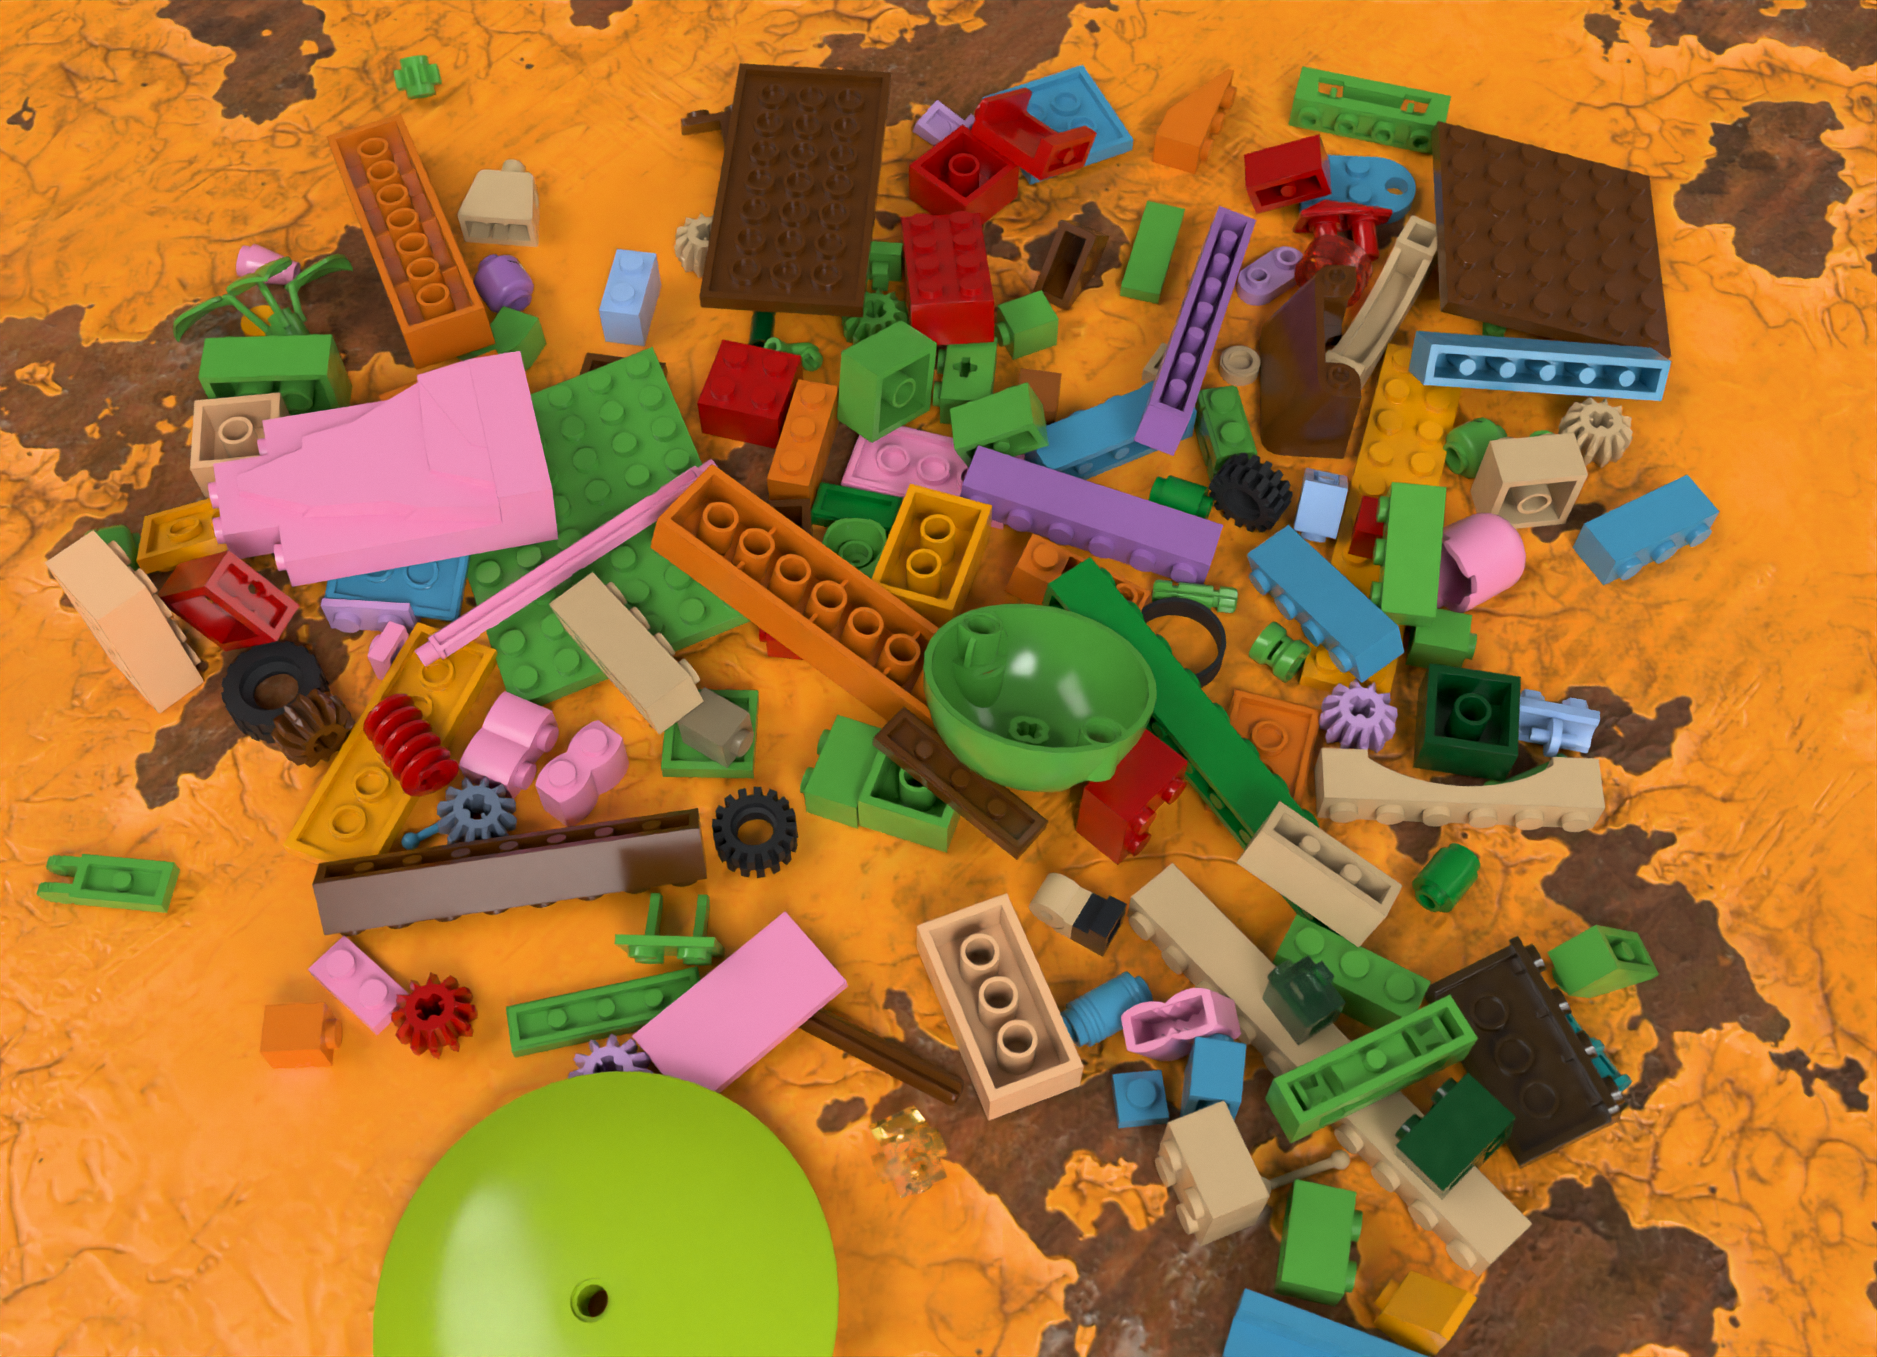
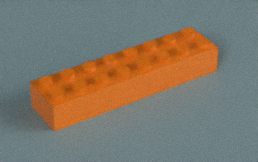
(410, 242)
(798, 592)

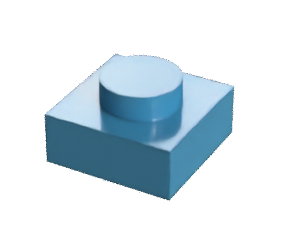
(1139, 1099)

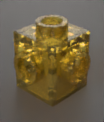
(908, 1152)

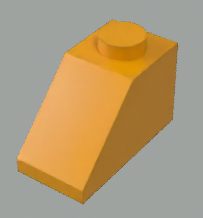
(1422, 1312)

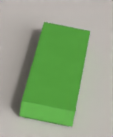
(1152, 252)

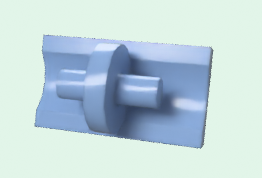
(1556, 724)

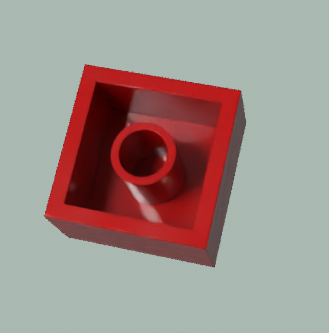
(963, 176)
(748, 393)

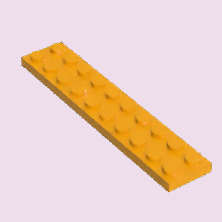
(1399, 445)

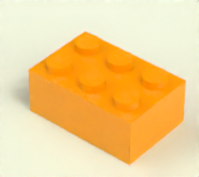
(934, 552)

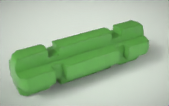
(1224, 599)

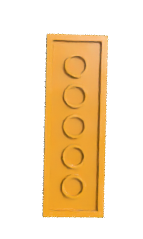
(359, 800)

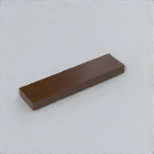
(978, 800)

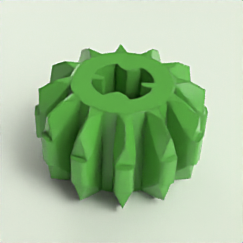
(879, 313)

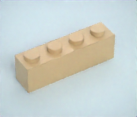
(628, 652)

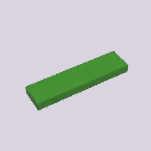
(594, 1012)

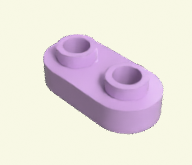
(1276, 276)

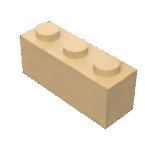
(1320, 874)

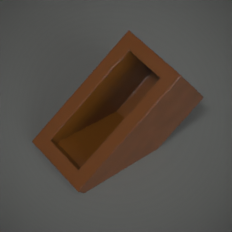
(1070, 263)

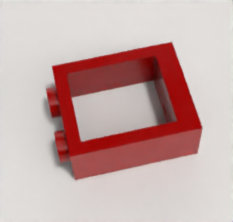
(235, 616)

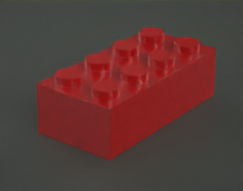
(948, 278)

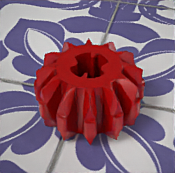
(437, 1030)

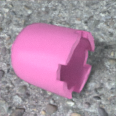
(1478, 561)

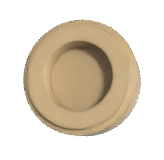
(1239, 365)

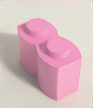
(510, 744)
(576, 778)
(1169, 1028)

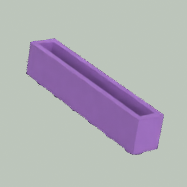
(1092, 517)

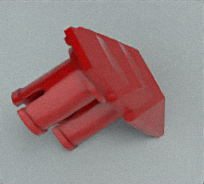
(1332, 217)

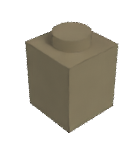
(717, 728)

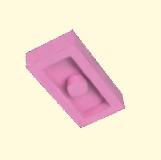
(358, 984)

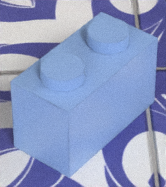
(630, 297)

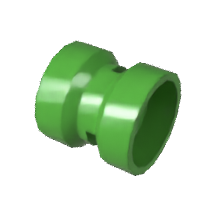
(1279, 652)

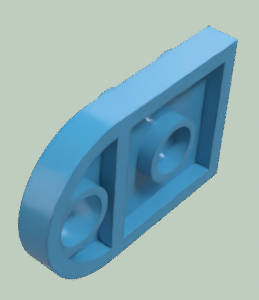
(1366, 183)

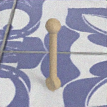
(1339, 1159)

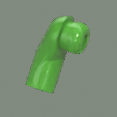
(810, 353)

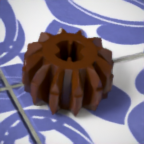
(312, 728)

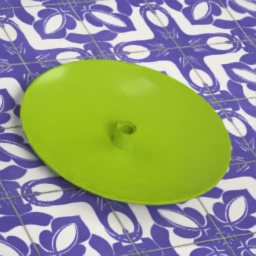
(618, 1189)

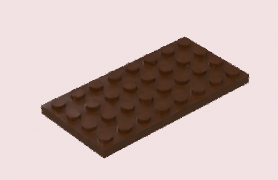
(797, 191)

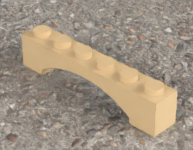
(1390, 299)
(1358, 788)

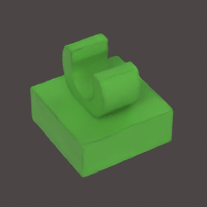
(885, 264)

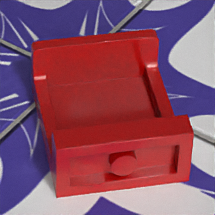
(1025, 140)

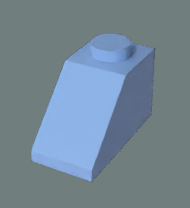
(1320, 505)

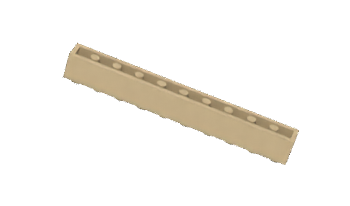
(1217, 956)

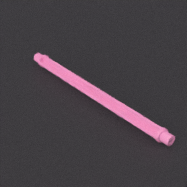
(556, 569)

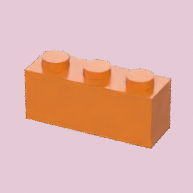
(804, 442)

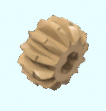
(693, 243)
(1599, 430)

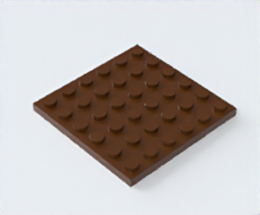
(1546, 242)

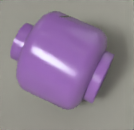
(503, 283)

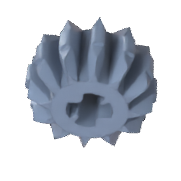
(461, 805)

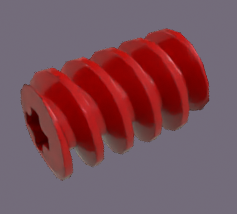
(409, 746)

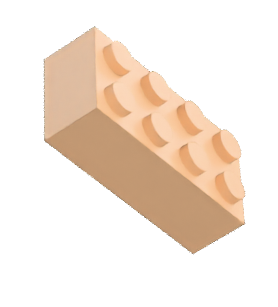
(127, 619)
(998, 1006)

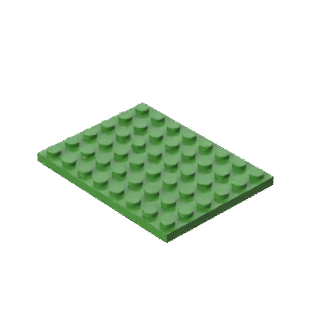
(605, 448)

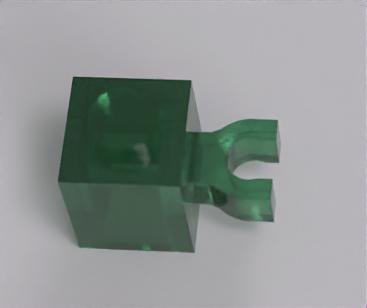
(1303, 997)

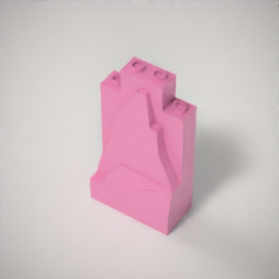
(394, 480)

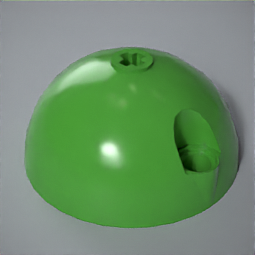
(1052, 711)

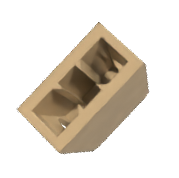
(502, 207)

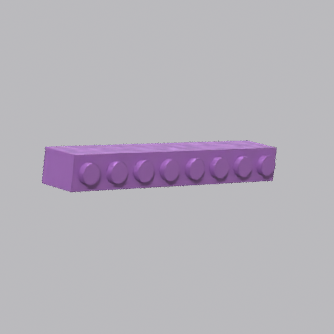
(1195, 332)

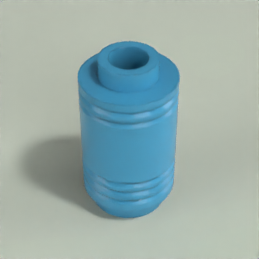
(1100, 1010)

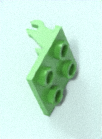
(653, 947)

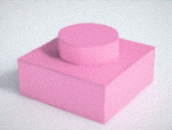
(386, 647)

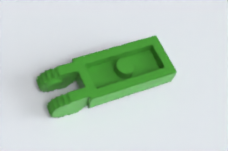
(112, 882)

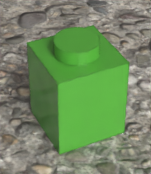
(1026, 325)
(1444, 642)

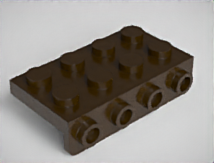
(1530, 1052)

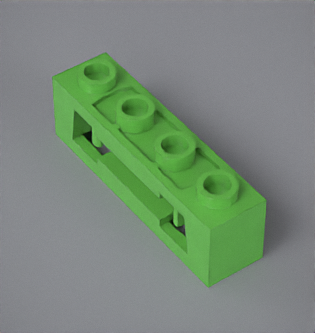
(1367, 110)
(1370, 1068)

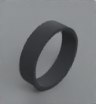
(1199, 613)

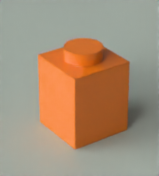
(299, 1035)

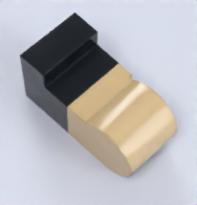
(1078, 912)

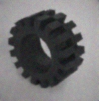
(1250, 492)
(749, 808)

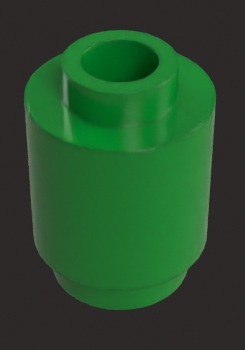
(1182, 496)
(1446, 878)

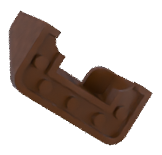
(1304, 399)

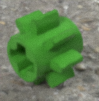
(417, 77)

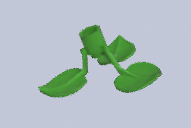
(283, 321)

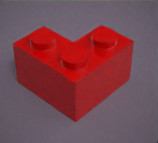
(1121, 810)

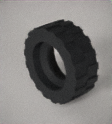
(255, 667)

